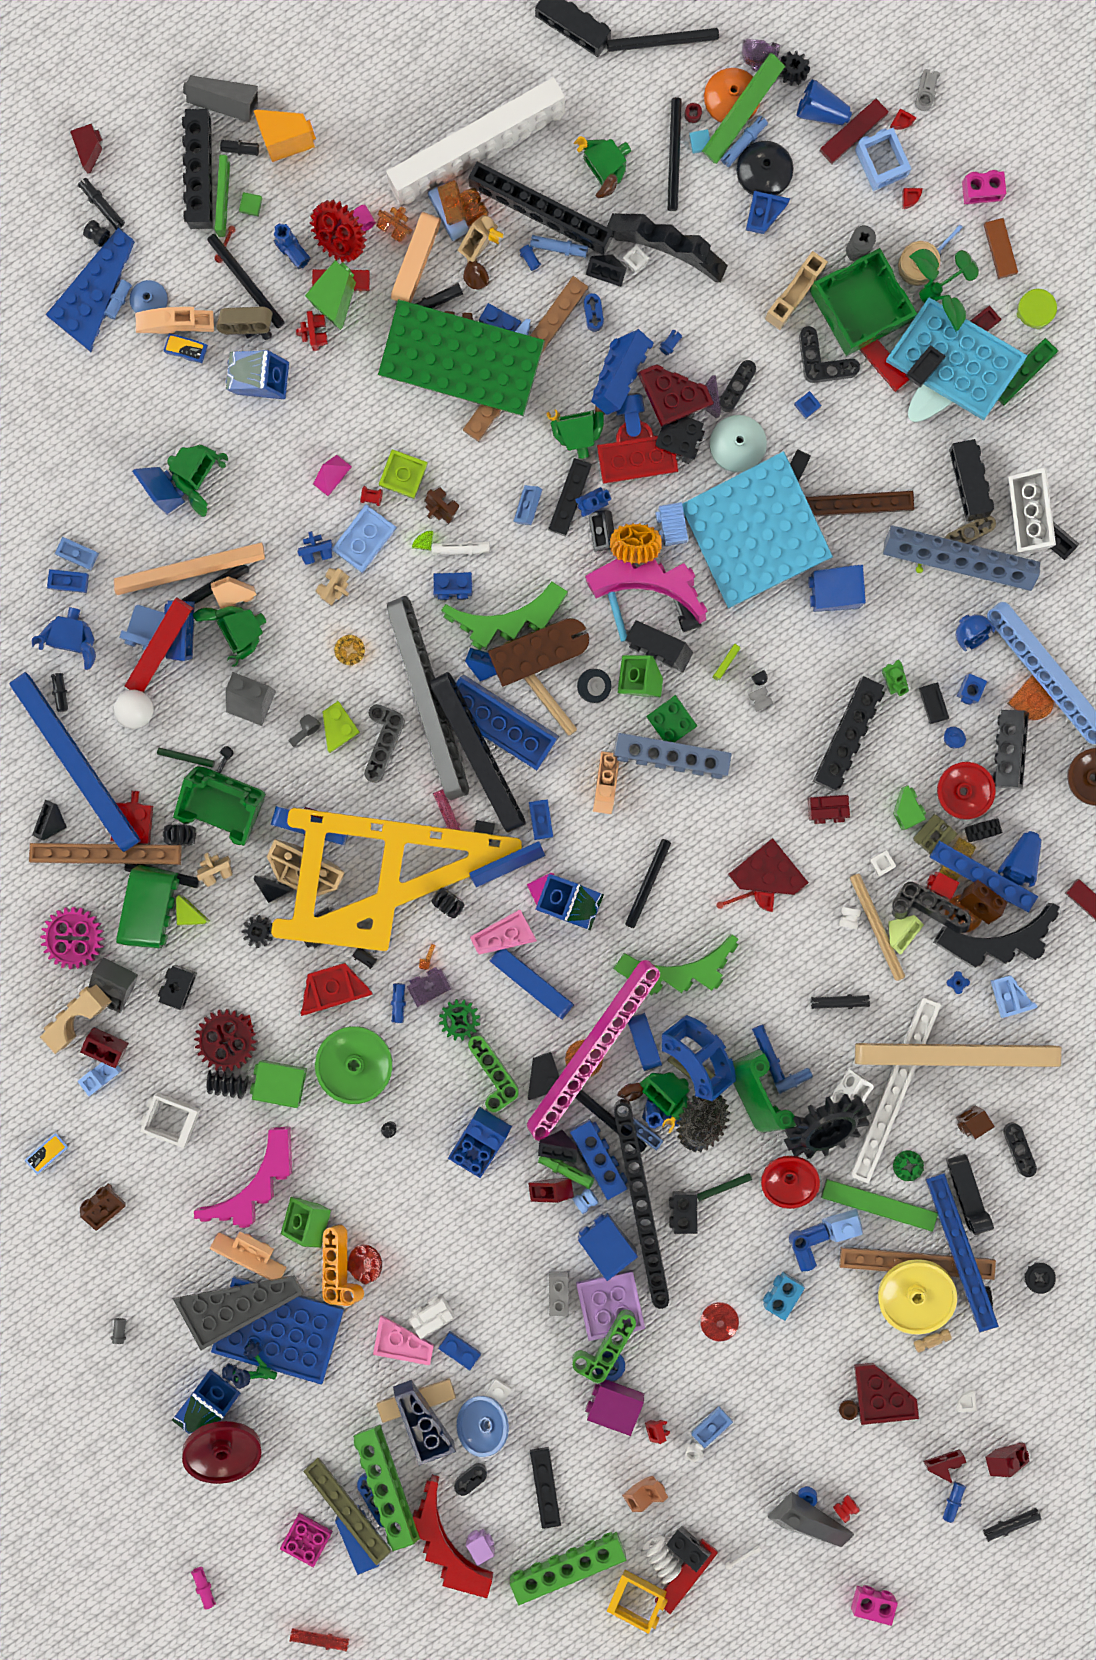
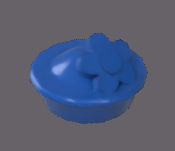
(954, 737)

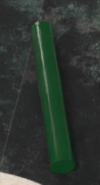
(185, 757)
(724, 1187)

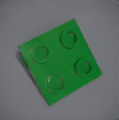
(671, 720)

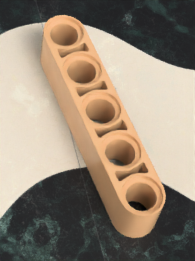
(416, 257)

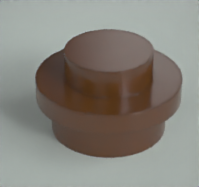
(848, 1409)

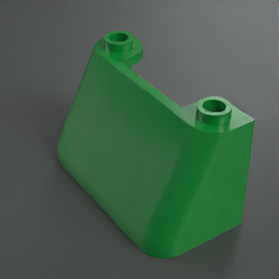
(219, 802)
(753, 1095)

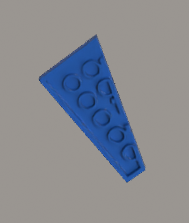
(87, 298)

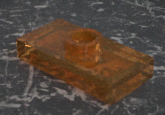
(452, 202)

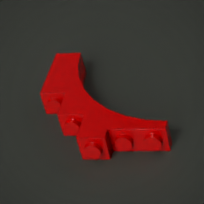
(457, 1571)

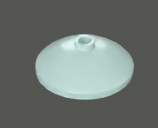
(735, 455)

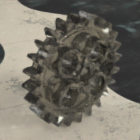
(702, 1123)

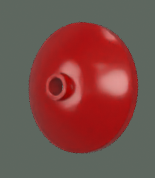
(978, 786)
(794, 1190)

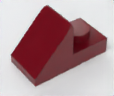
(940, 1464)

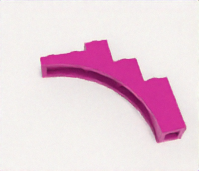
(651, 576)
(241, 1207)

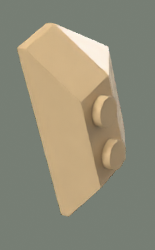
(286, 863)

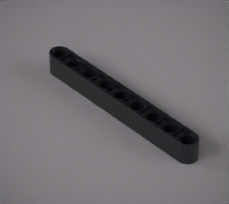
(477, 752)

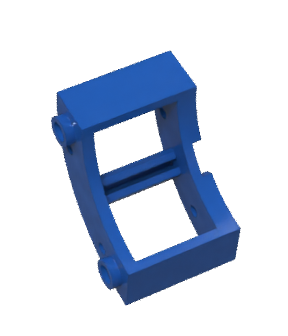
(711, 1048)

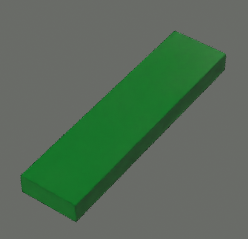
(1034, 362)

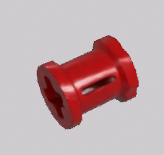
(371, 496)

